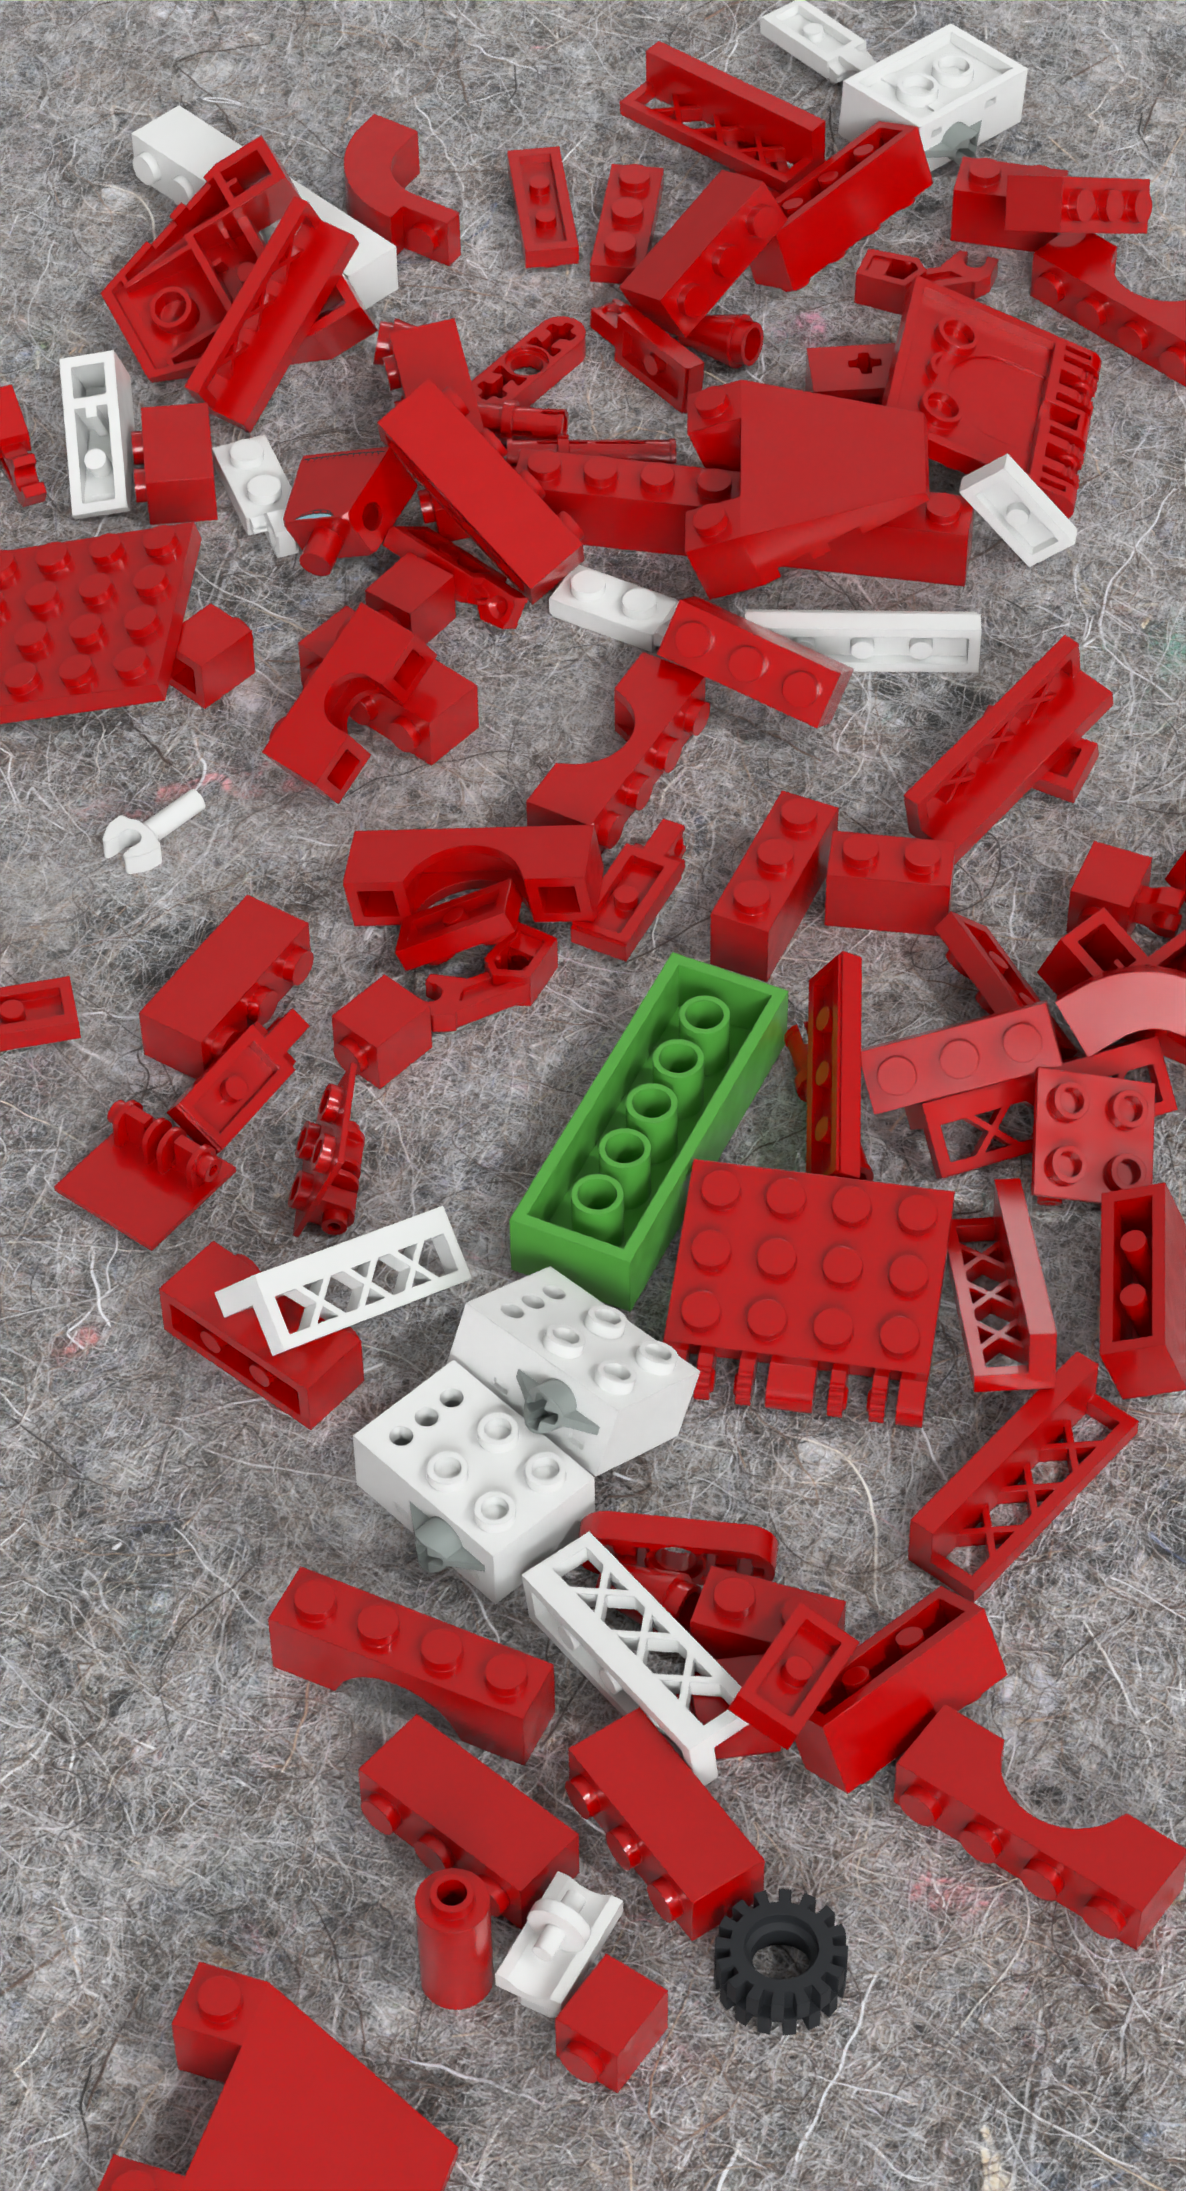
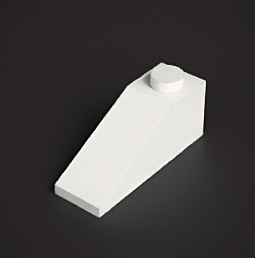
(98, 433)

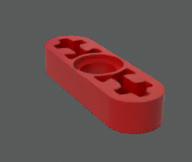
(551, 347)
(642, 1539)

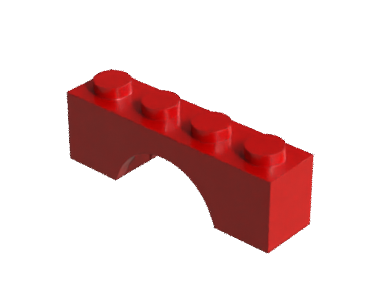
(1079, 281)
(656, 715)
(412, 869)
(480, 1686)
(1108, 1874)

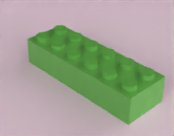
(659, 1102)

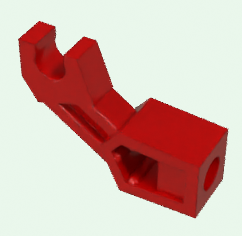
(886, 277)
(14, 445)
(512, 977)

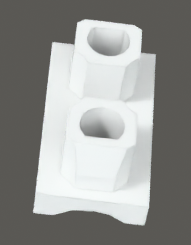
(558, 1945)

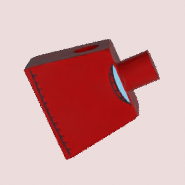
(345, 504)

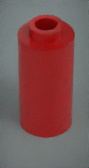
(454, 1938)

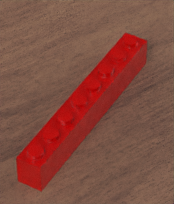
(646, 502)

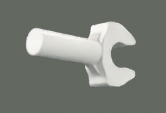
(146, 835)

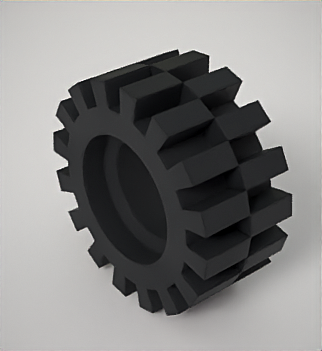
(780, 1998)

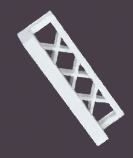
(883, 638)
(338, 1262)
(607, 1654)

